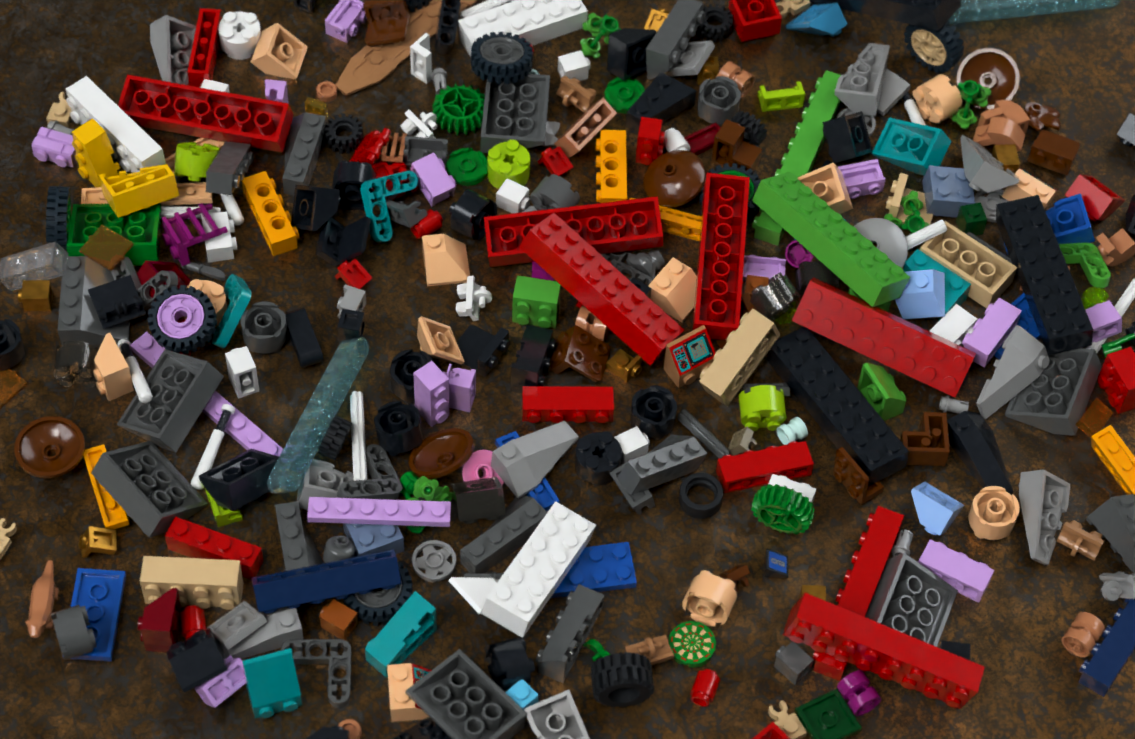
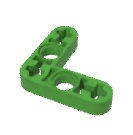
(1085, 255)

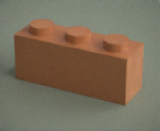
(586, 127)

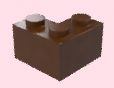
(731, 148)
(929, 445)

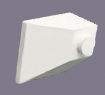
(474, 589)

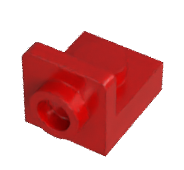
(555, 161)
(353, 274)

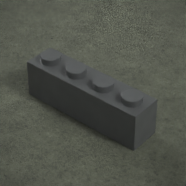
(229, 168)

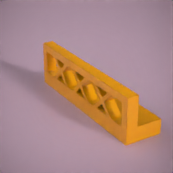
(680, 223)
(1115, 457)

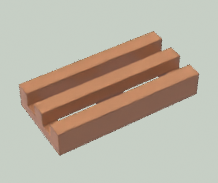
(394, 139)

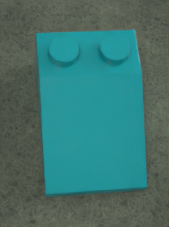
(911, 145)
(272, 683)

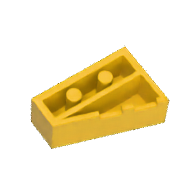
(93, 152)
(139, 190)

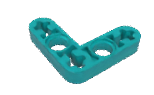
(380, 192)
(239, 297)

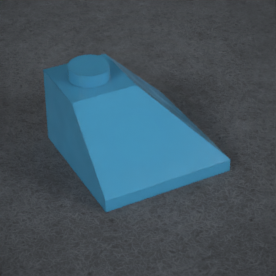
(819, 20)

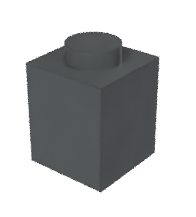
(793, 662)

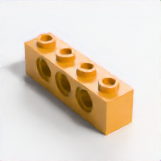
(612, 166)
(269, 213)

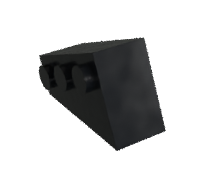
(661, 100)
(532, 358)

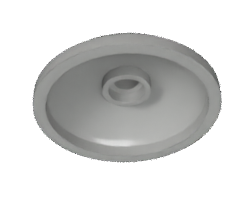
(887, 237)

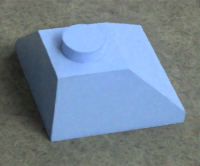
(935, 508)

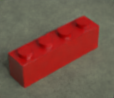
(204, 47)
(567, 404)
(757, 467)
(205, 543)

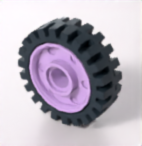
(174, 305)

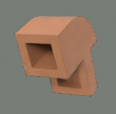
(1008, 110)
(1000, 132)
(1116, 248)

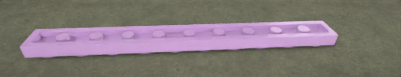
(238, 426)

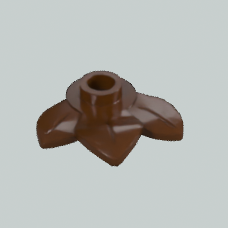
(1042, 116)

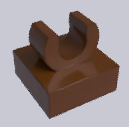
(737, 573)

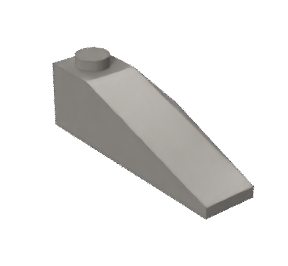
(983, 169)
(556, 718)

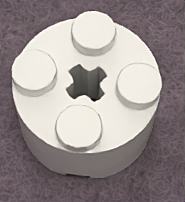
(239, 34)

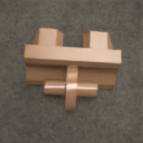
(575, 94)
(1080, 540)
(655, 649)

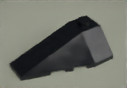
(978, 449)

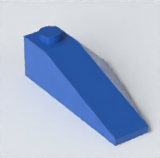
(1070, 221)

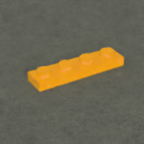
(111, 512)

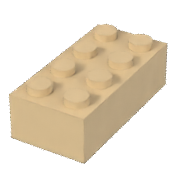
(973, 262)
(739, 357)
(198, 581)

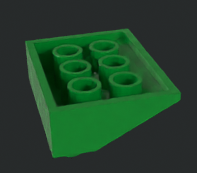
(139, 227)

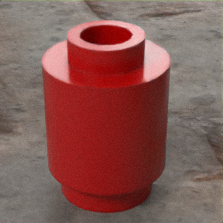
(428, 224)
(192, 620)
(704, 687)

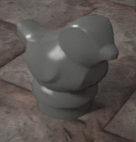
(646, 263)

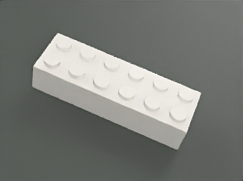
(529, 19)
(129, 141)
(538, 569)

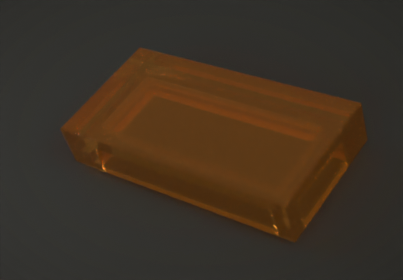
(1094, 418)

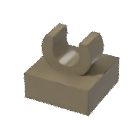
(741, 441)

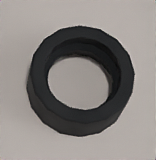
(703, 480)

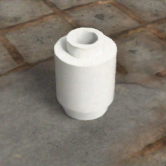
(675, 141)

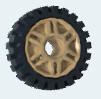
(934, 48)

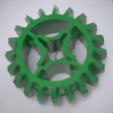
(459, 109)
(783, 509)

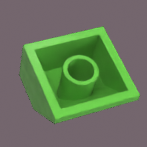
(881, 391)

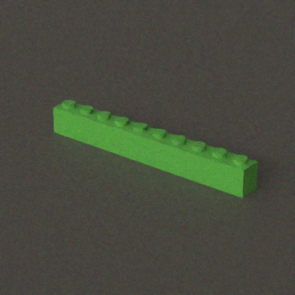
(804, 147)

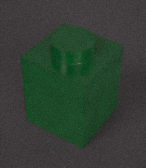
(971, 219)

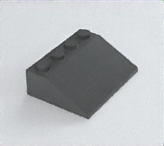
(515, 112)
(76, 310)
(179, 393)
(1058, 401)
(147, 487)
(912, 600)
(467, 701)

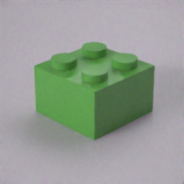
(536, 302)

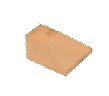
(444, 260)
(438, 341)

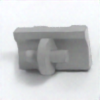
(1118, 585)

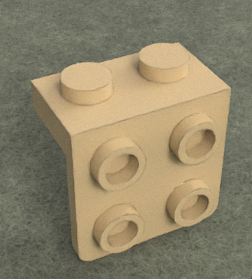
(899, 190)

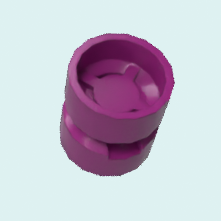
(797, 253)
(857, 690)

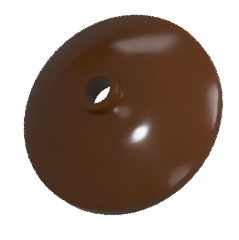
(994, 65)
(680, 184)
(48, 437)
(442, 453)

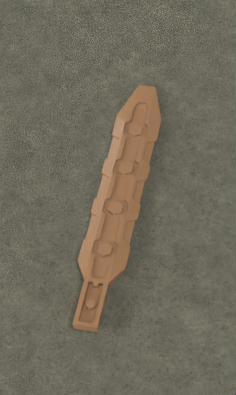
(377, 62)

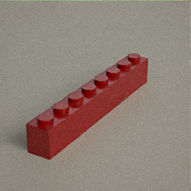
(864, 577)

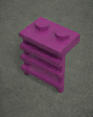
(179, 236)

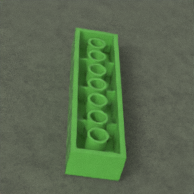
(831, 239)

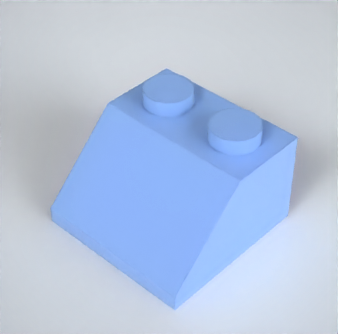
(923, 295)

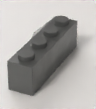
(673, 36)
(302, 150)
(667, 461)
(1117, 524)
(503, 535)
(295, 538)
(570, 633)

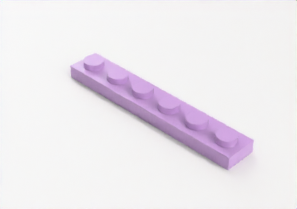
(379, 511)

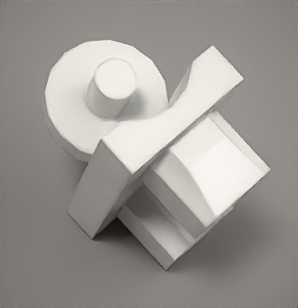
(412, 123)
(475, 297)

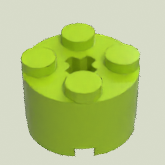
(194, 159)
(508, 161)
(762, 407)

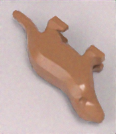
(42, 602)

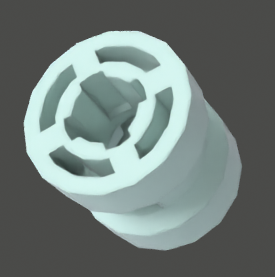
(791, 432)

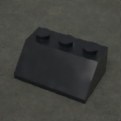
(239, 479)

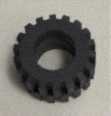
(622, 679)

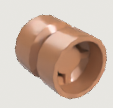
(743, 78)
(596, 327)
(1083, 634)

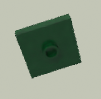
(828, 717)

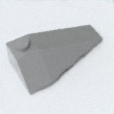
(172, 48)
(863, 82)
(1018, 367)
(529, 458)
(322, 481)
(1042, 503)
(279, 628)

